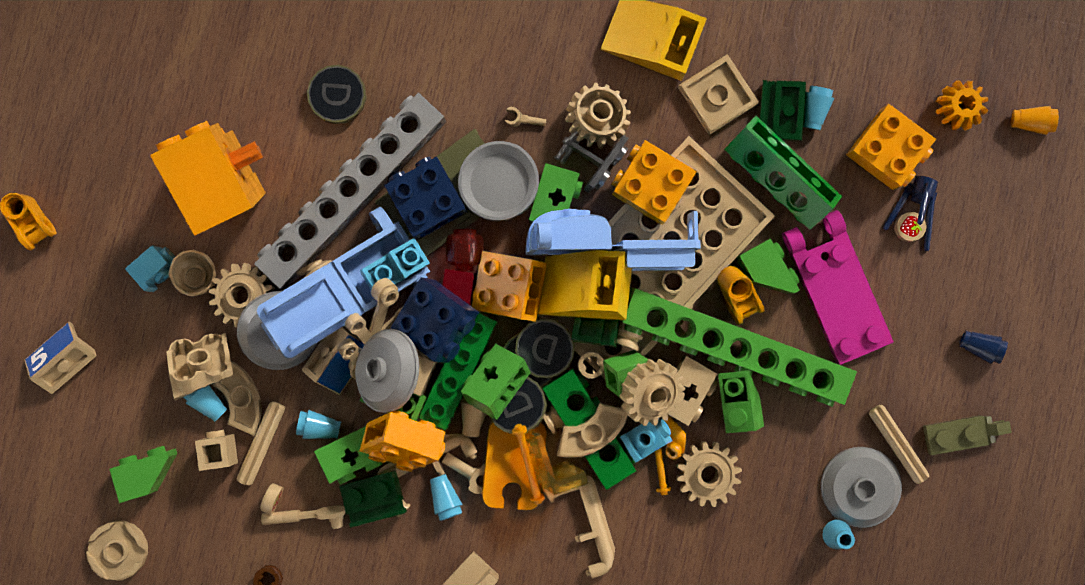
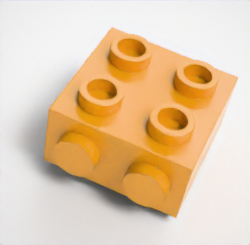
(892, 147)
(652, 182)
(509, 286)
(403, 441)

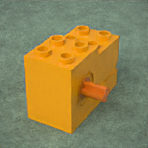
(209, 175)

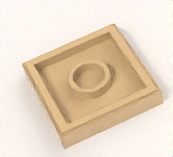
(718, 94)

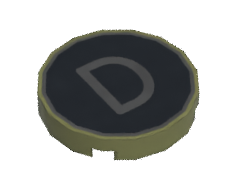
(336, 94)
(545, 347)
(525, 408)

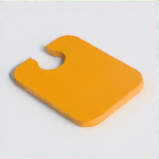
(506, 465)

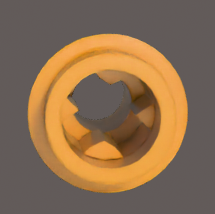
(1036, 119)

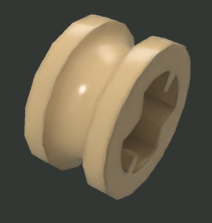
(628, 339)
(582, 368)
(553, 419)

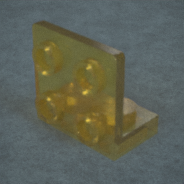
(555, 478)

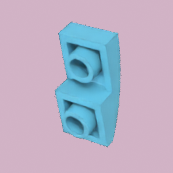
(396, 264)

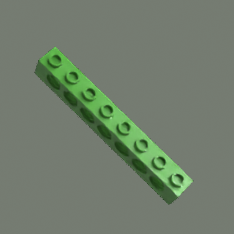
(836, 378)

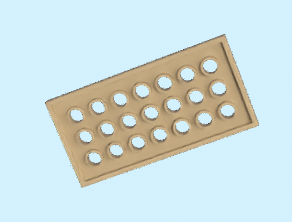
(711, 218)

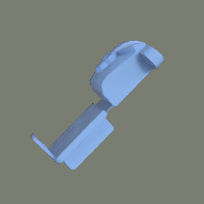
(580, 231)
(332, 293)

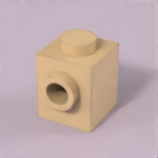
(216, 450)

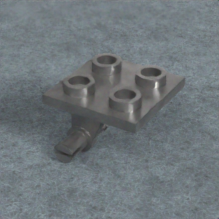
(602, 173)

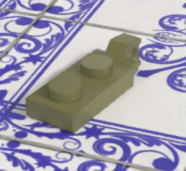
(963, 433)

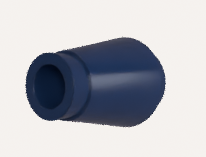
(985, 346)

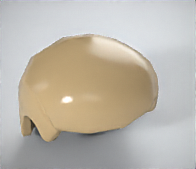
(192, 273)

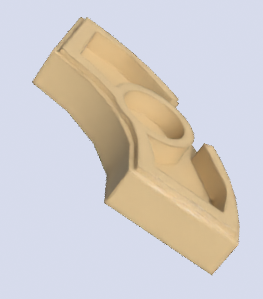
(242, 399)
(593, 434)

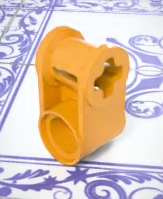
(29, 225)
(742, 298)

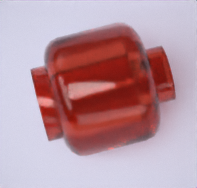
(464, 249)

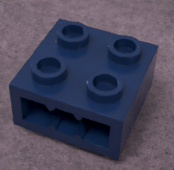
(425, 197)
(435, 320)

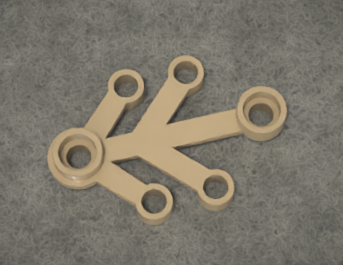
(385, 294)

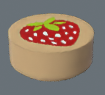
(907, 227)
(271, 498)

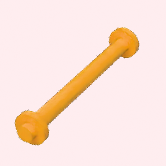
(519, 430)
(661, 473)

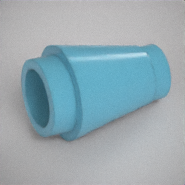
(817, 106)
(206, 403)
(317, 426)
(445, 498)
(834, 530)

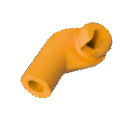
(677, 446)

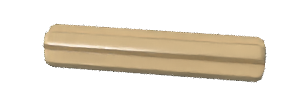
(260, 443)
(899, 444)

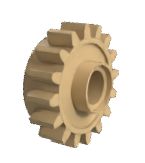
(590, 127)
(229, 286)
(651, 391)
(716, 487)

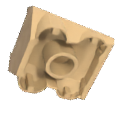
(198, 363)

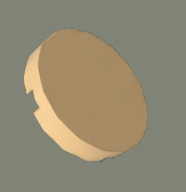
(117, 550)

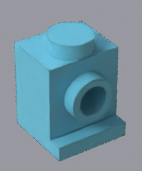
(151, 267)
(637, 444)

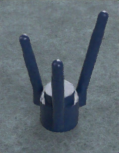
(923, 193)

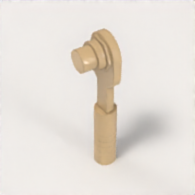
(333, 513)

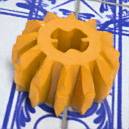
(973, 105)

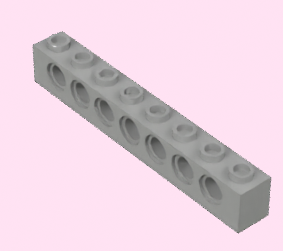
(347, 208)

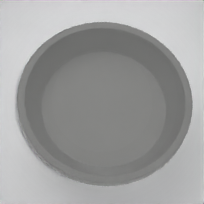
(498, 181)
(256, 343)
(387, 370)
(861, 487)

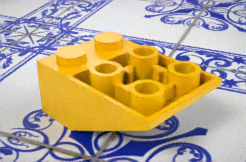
(654, 36)
(586, 285)

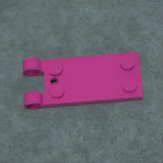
(839, 292)

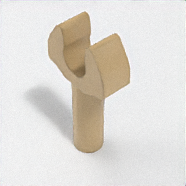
(467, 471)

